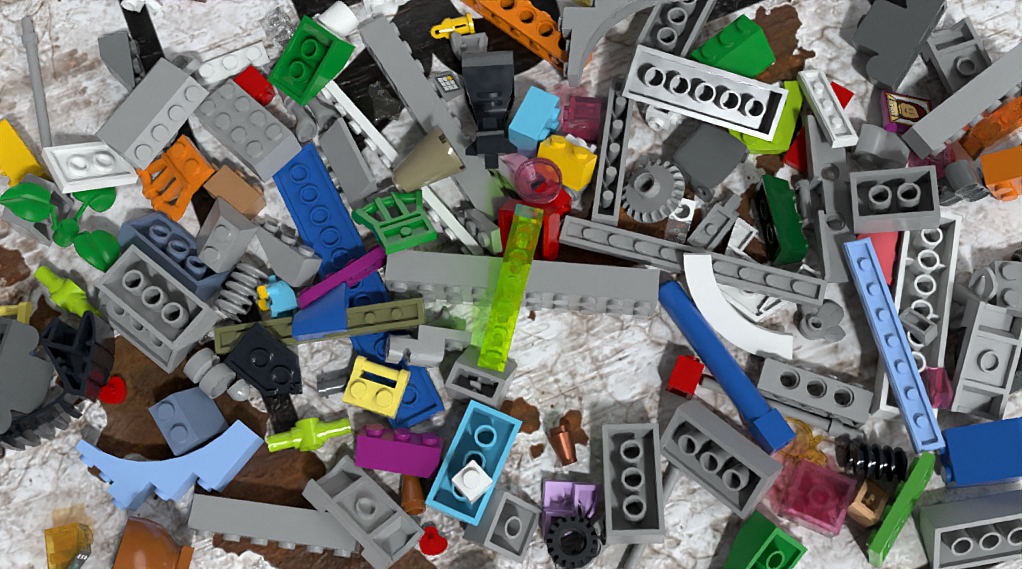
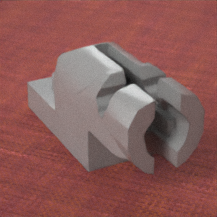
(426, 346)

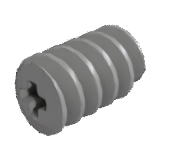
(239, 291)

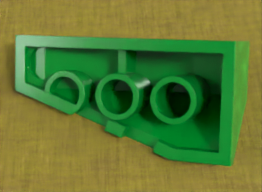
(763, 546)

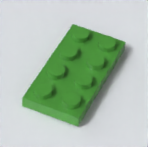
(895, 516)

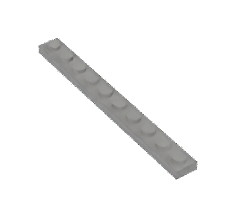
(670, 257)

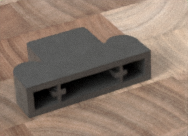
(895, 38)
(22, 376)

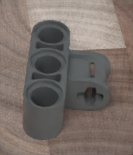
(962, 182)

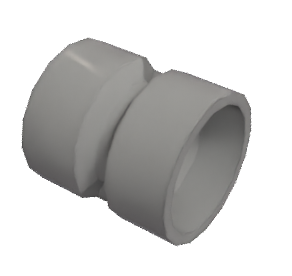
(212, 375)

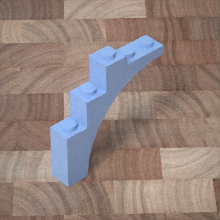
(135, 481)

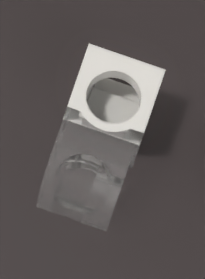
(679, 222)

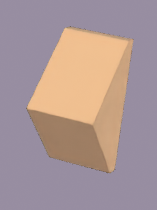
(867, 503)

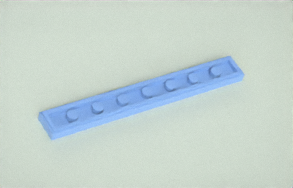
(893, 346)

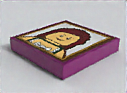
(902, 111)

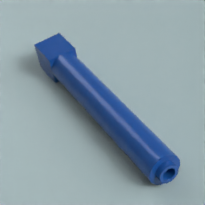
(765, 424)

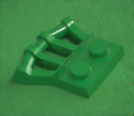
(397, 232)

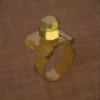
(812, 454)

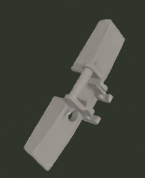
(835, 202)

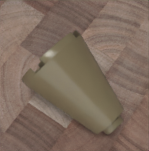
(428, 162)

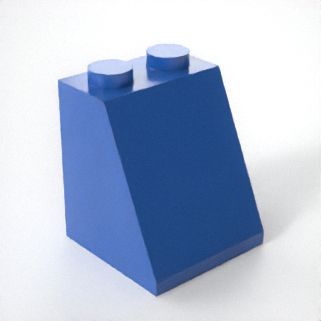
(982, 454)

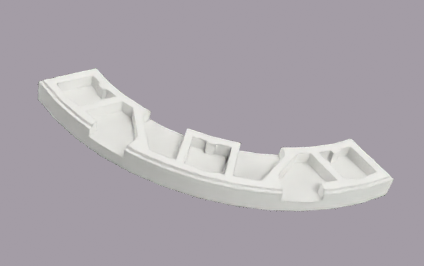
(725, 318)

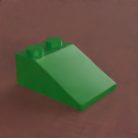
(310, 60)

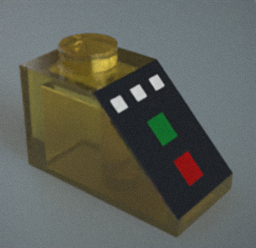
(68, 545)

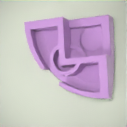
(568, 498)

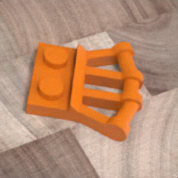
(188, 167)

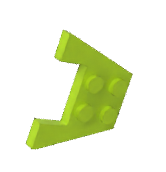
(785, 127)

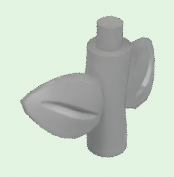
(981, 287)

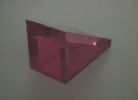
(939, 388)

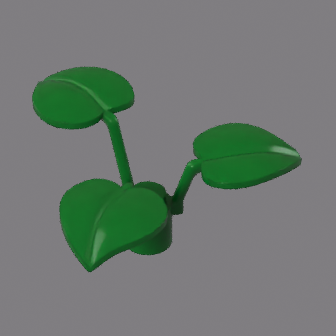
(32, 204)

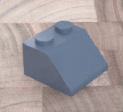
(188, 420)

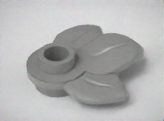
(825, 320)

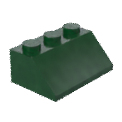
(779, 221)

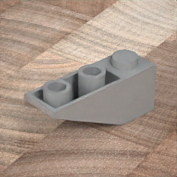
(288, 258)

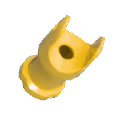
(448, 26)

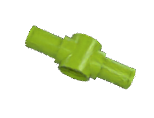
(65, 292)
(309, 434)

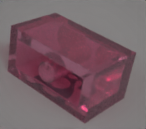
(582, 118)

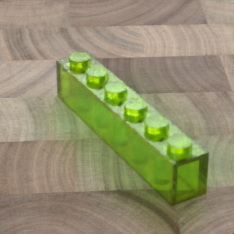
(510, 287)

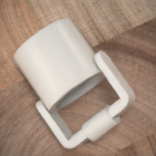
(339, 19)

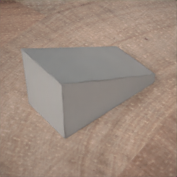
(919, 326)

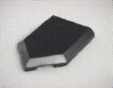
(266, 363)

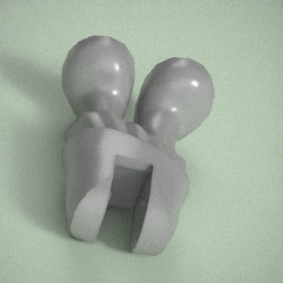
(306, 127)

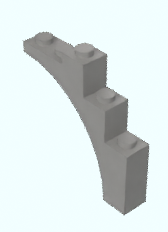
(587, 25)

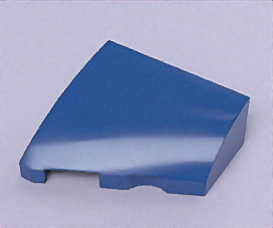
(323, 315)

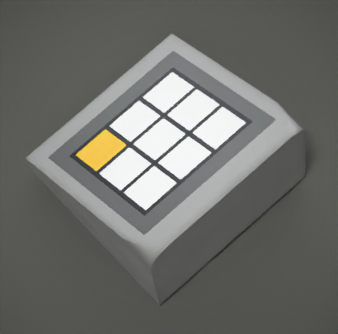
(447, 86)

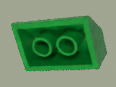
(737, 49)

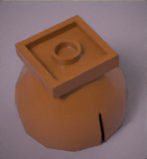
(150, 547)

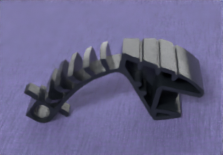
(490, 98)
(83, 365)

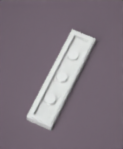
(827, 108)

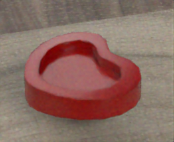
(114, 392)
(432, 543)

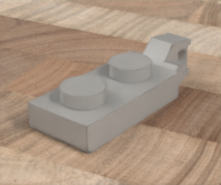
(715, 225)
(481, 229)

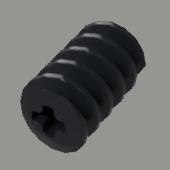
(875, 459)

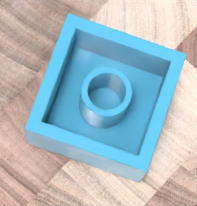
(534, 121)

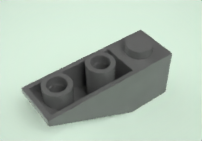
(121, 59)

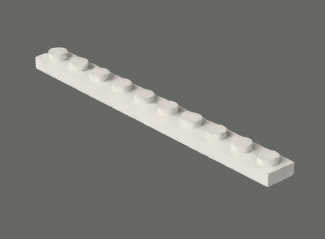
(391, 159)

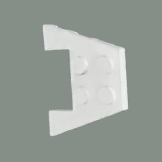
(749, 304)

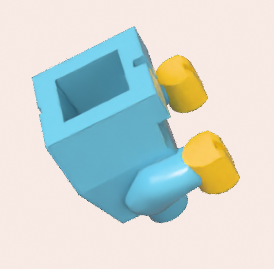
(280, 296)

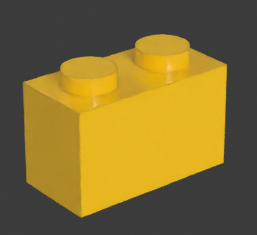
(573, 161)

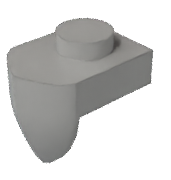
(468, 44)

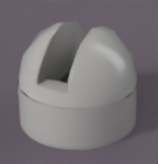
(240, 390)

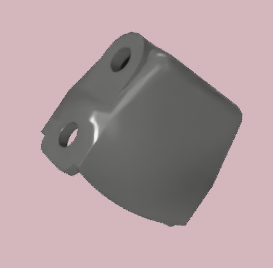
(708, 159)

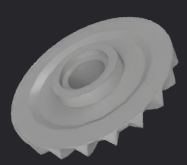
(661, 199)

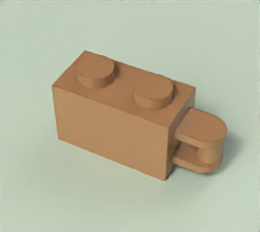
(234, 190)

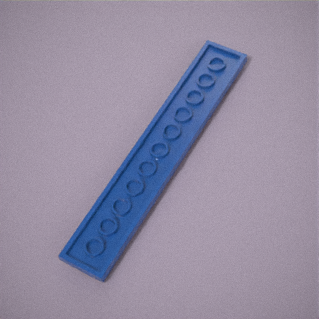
(331, 234)

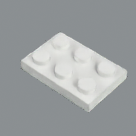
(87, 167)

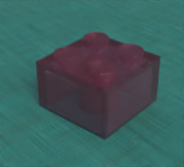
(817, 498)

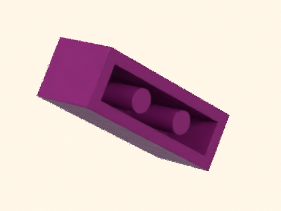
(399, 451)

